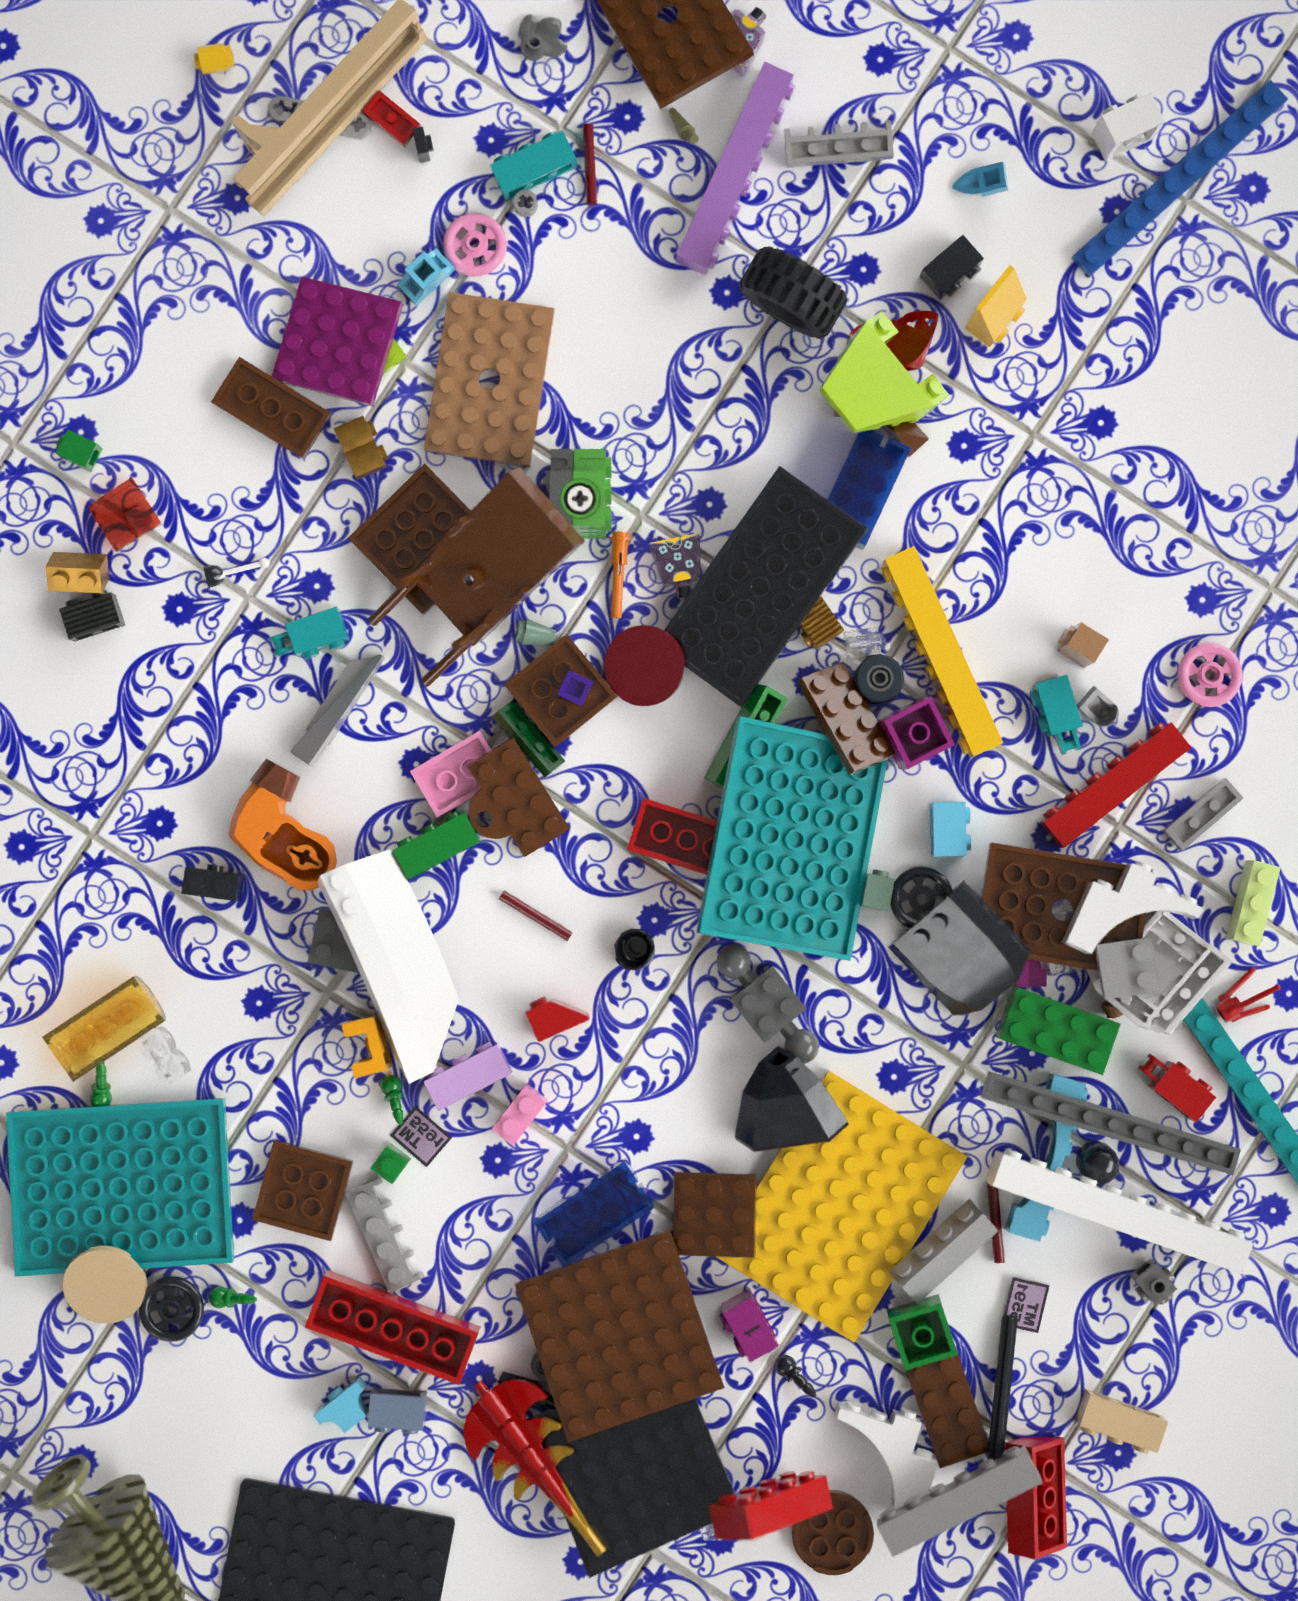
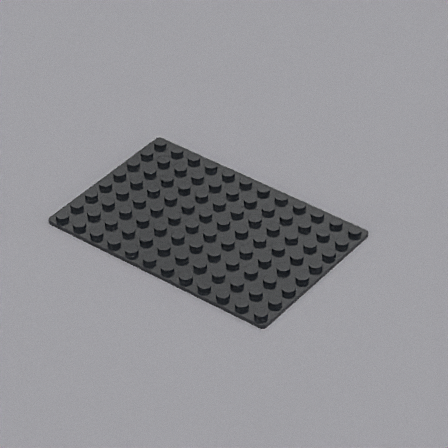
(332, 1548)

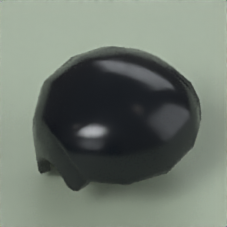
(634, 949)
(1098, 1162)

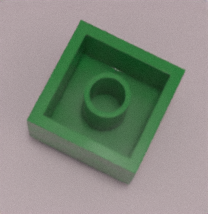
(921, 1332)

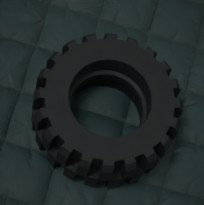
(793, 292)

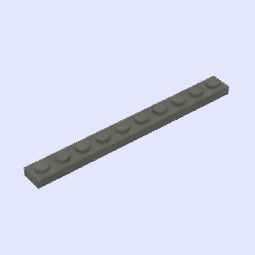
(1110, 1123)

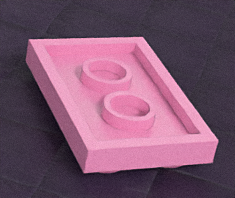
(446, 778)

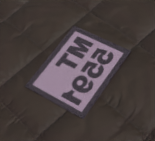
(421, 1136)
(1027, 1303)

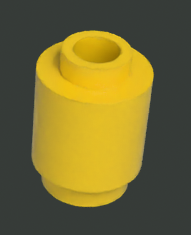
(214, 58)

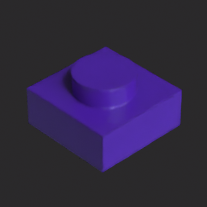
(575, 688)

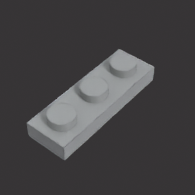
(1203, 814)

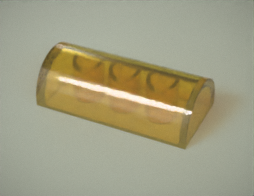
(105, 1027)

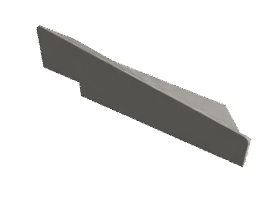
(336, 708)

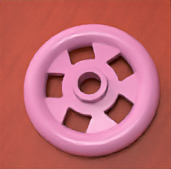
(493, 232)
(1223, 692)

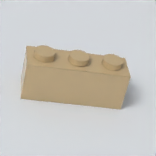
(1121, 1422)

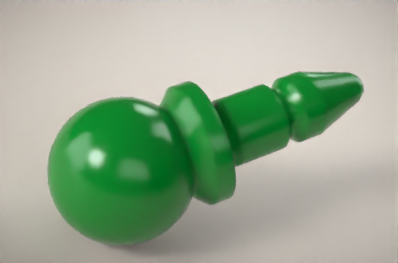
(391, 1087)
(100, 1089)
(223, 1297)

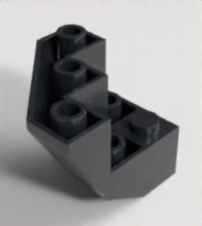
(786, 1106)

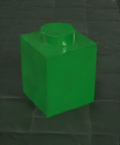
(78, 450)
(390, 1163)

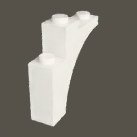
(1135, 894)
(895, 1438)

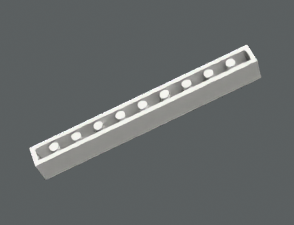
(1118, 1211)

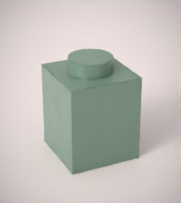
(878, 890)

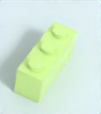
(1252, 902)

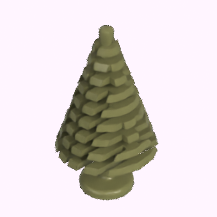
(112, 1538)

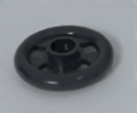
(917, 875)
(187, 1325)

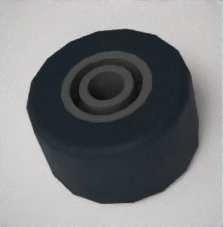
(870, 678)

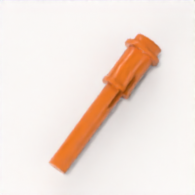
(619, 556)

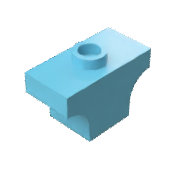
(425, 275)
(344, 1406)

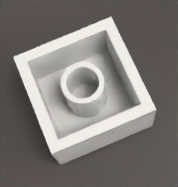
(1127, 125)

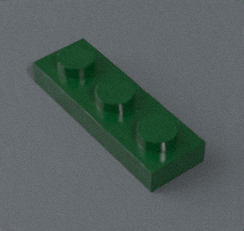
(528, 738)

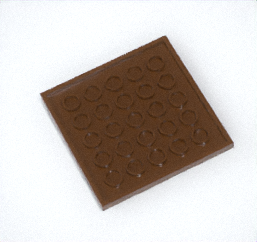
(619, 1335)

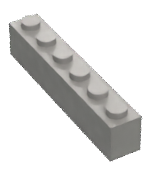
(958, 1501)

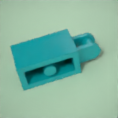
(312, 634)
(1057, 711)

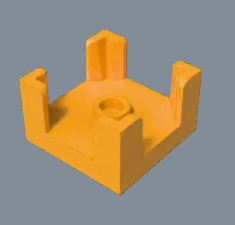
(375, 1043)

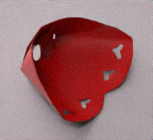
(910, 342)

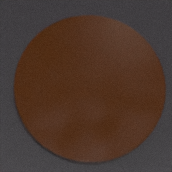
(836, 1538)

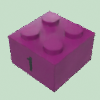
(916, 732)
(749, 1324)

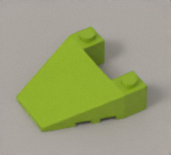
(871, 384)

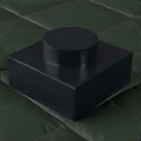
(423, 144)

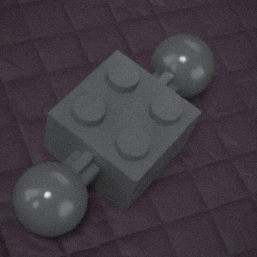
(767, 1002)

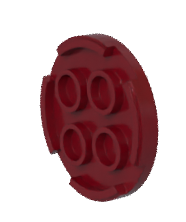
(644, 665)

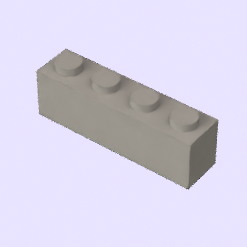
(943, 1251)

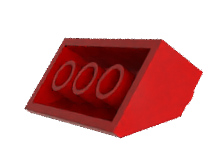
(1039, 1515)

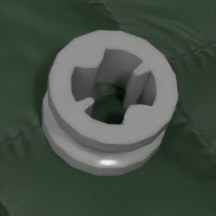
(523, 211)

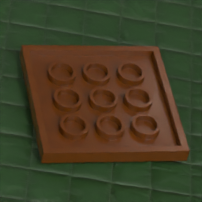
(409, 529)

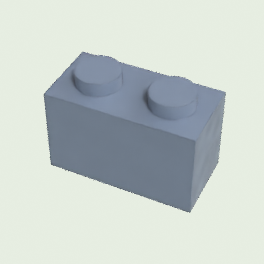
(397, 1410)

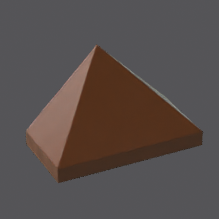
(907, 434)

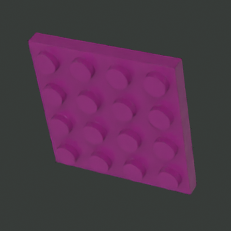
(337, 341)

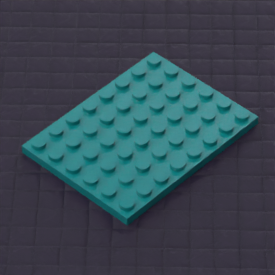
(790, 842)
(120, 1179)

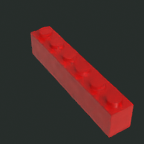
(1114, 785)

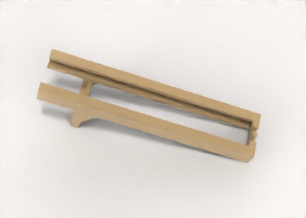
(289, 151)

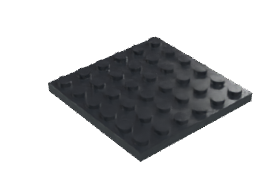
(641, 1482)

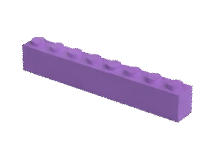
(735, 168)

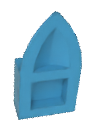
(983, 180)

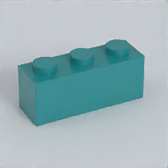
(533, 164)

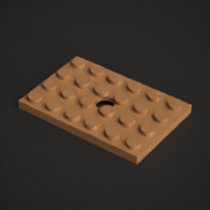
(497, 421)

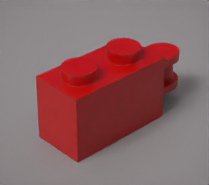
(1178, 1087)

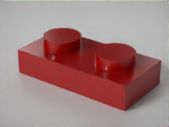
(391, 118)

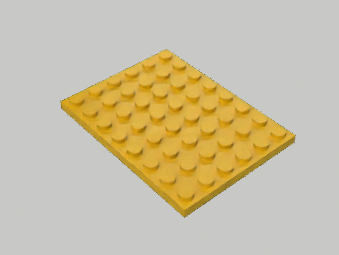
(847, 1210)

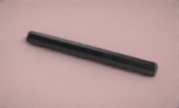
(1002, 1387)

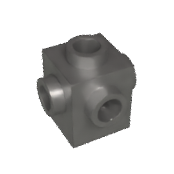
(1154, 1283)

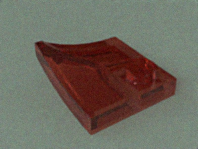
(124, 514)

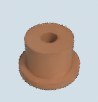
(1111, 1011)

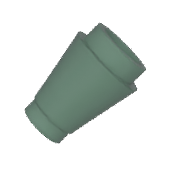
(533, 633)

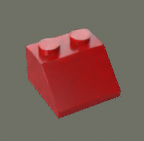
(553, 1017)

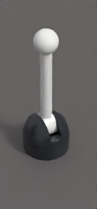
(215, 574)

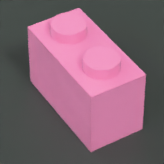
(520, 1114)

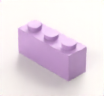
(467, 1075)

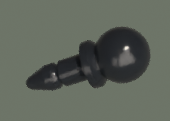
(786, 1367)

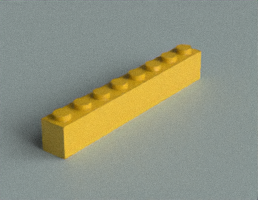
(941, 652)

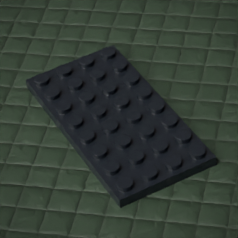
(763, 585)

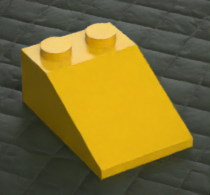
(998, 308)

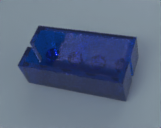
(868, 479)
(594, 1212)

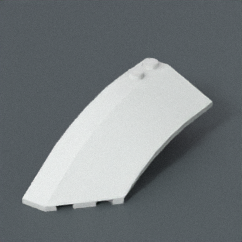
(394, 957)

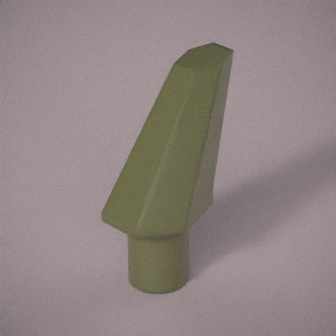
(683, 127)

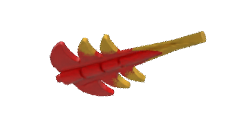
(501, 1418)

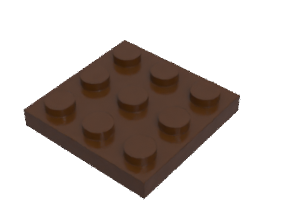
(540, 682)
(302, 1190)
(715, 1214)

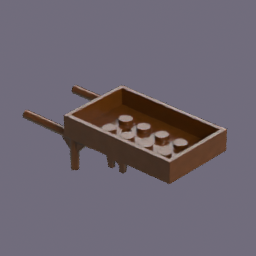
(507, 549)

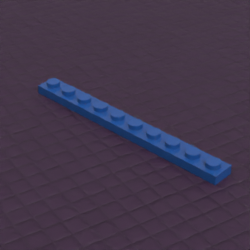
(1179, 178)

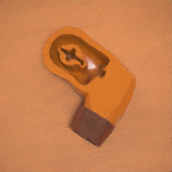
(276, 838)

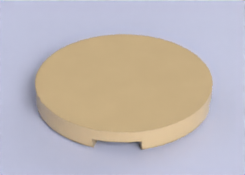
(104, 1284)

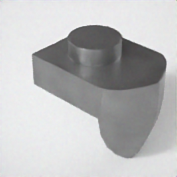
(1098, 708)

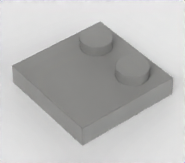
(1126, 968)

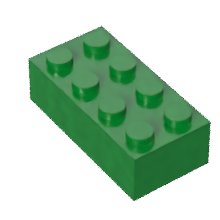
(1057, 1030)

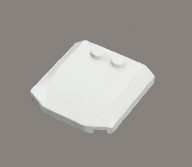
(1184, 973)

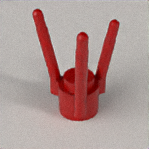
(1231, 1008)

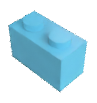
(948, 829)

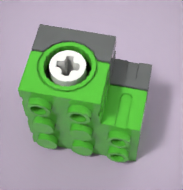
(581, 489)

